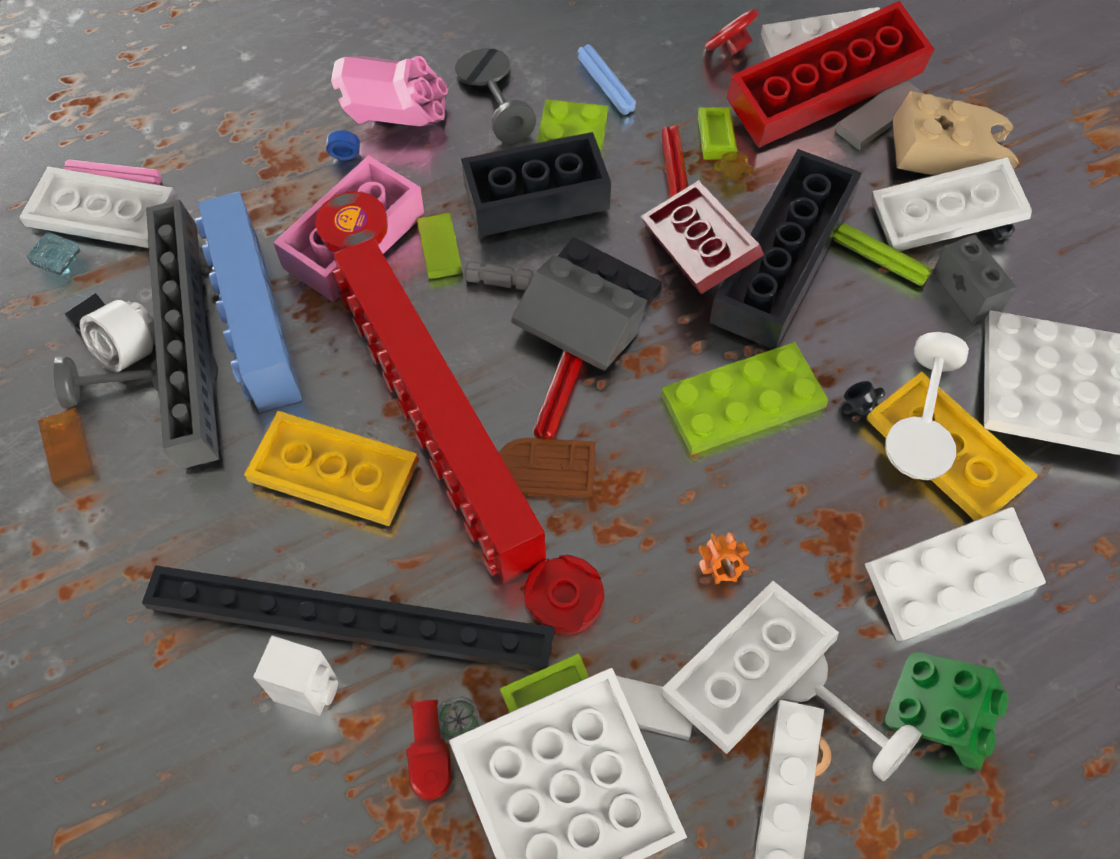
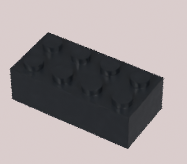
(536, 183)

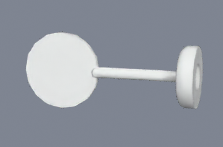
(918, 443)
(893, 749)

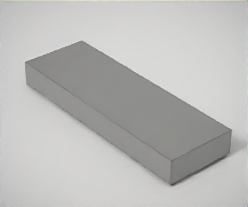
(874, 116)

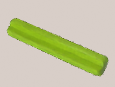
(882, 254)

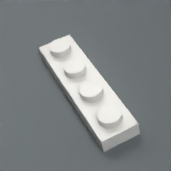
(789, 782)

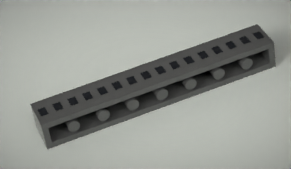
(181, 336)

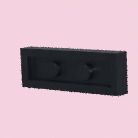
(611, 269)

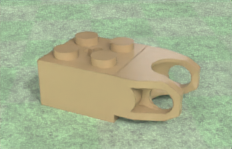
(947, 135)

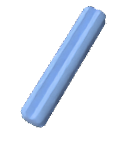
(606, 79)

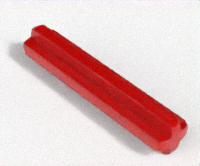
(674, 160)
(557, 396)

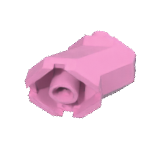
(390, 90)

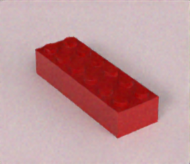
(829, 73)

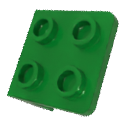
(950, 704)

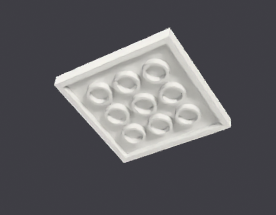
(1052, 381)
(568, 779)

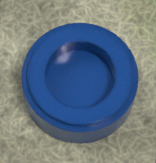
(342, 145)

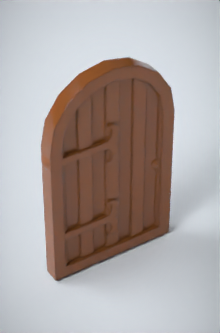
(551, 467)

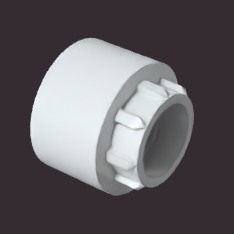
(118, 334)

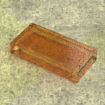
(66, 447)

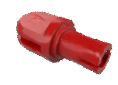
(429, 755)

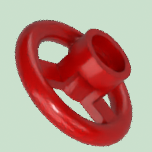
(734, 34)

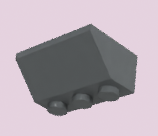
(579, 312)

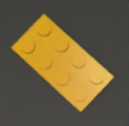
(332, 467)
(984, 469)

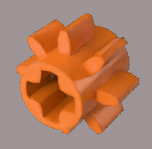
(724, 558)

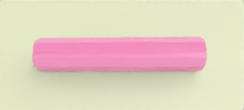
(130, 173)

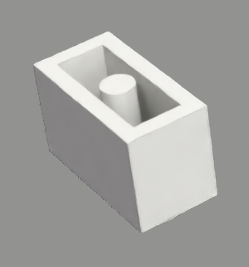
(296, 676)

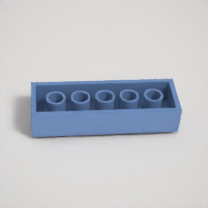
(247, 304)

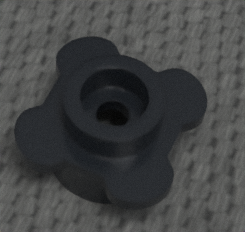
(862, 398)

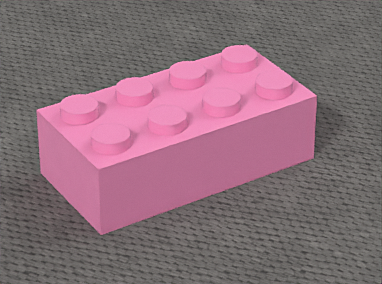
(303, 251)

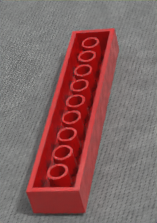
(441, 414)

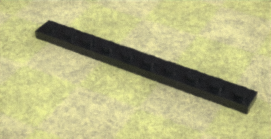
(350, 618)

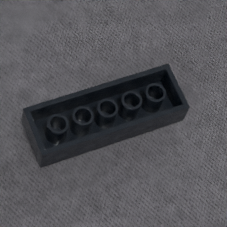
(794, 240)

